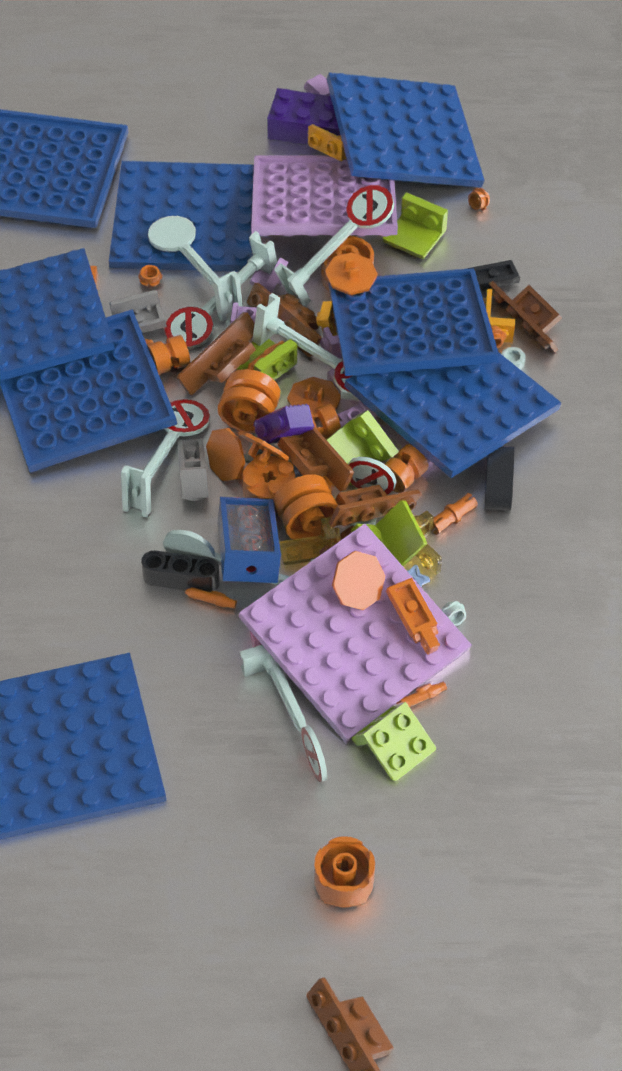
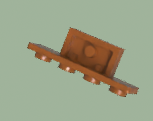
(533, 310)
(290, 312)
(220, 356)
(315, 455)
(368, 504)
(350, 1027)

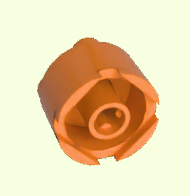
(265, 479)
(344, 872)

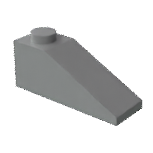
(192, 469)

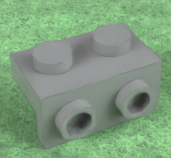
(145, 307)

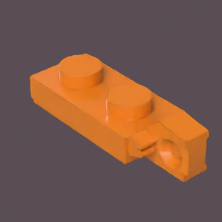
(414, 614)

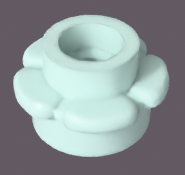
(455, 612)

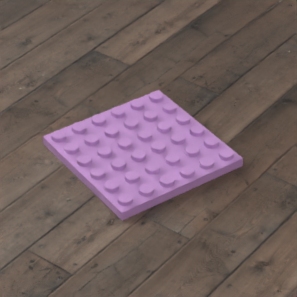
(309, 196)
(346, 657)

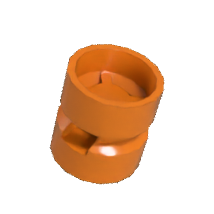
(169, 354)
(326, 420)
(407, 467)

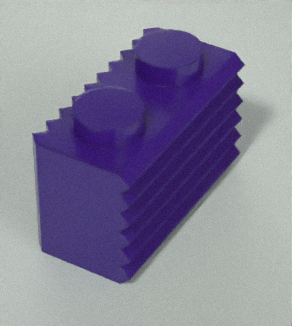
(284, 422)

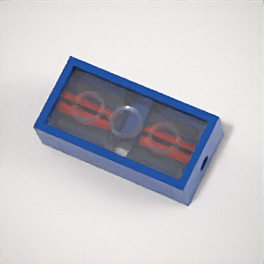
(248, 540)

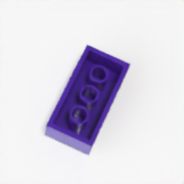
(295, 111)

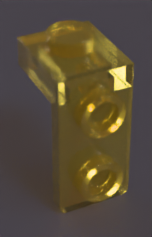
(308, 548)
(427, 555)

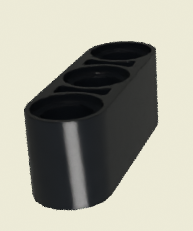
(499, 479)
(163, 570)

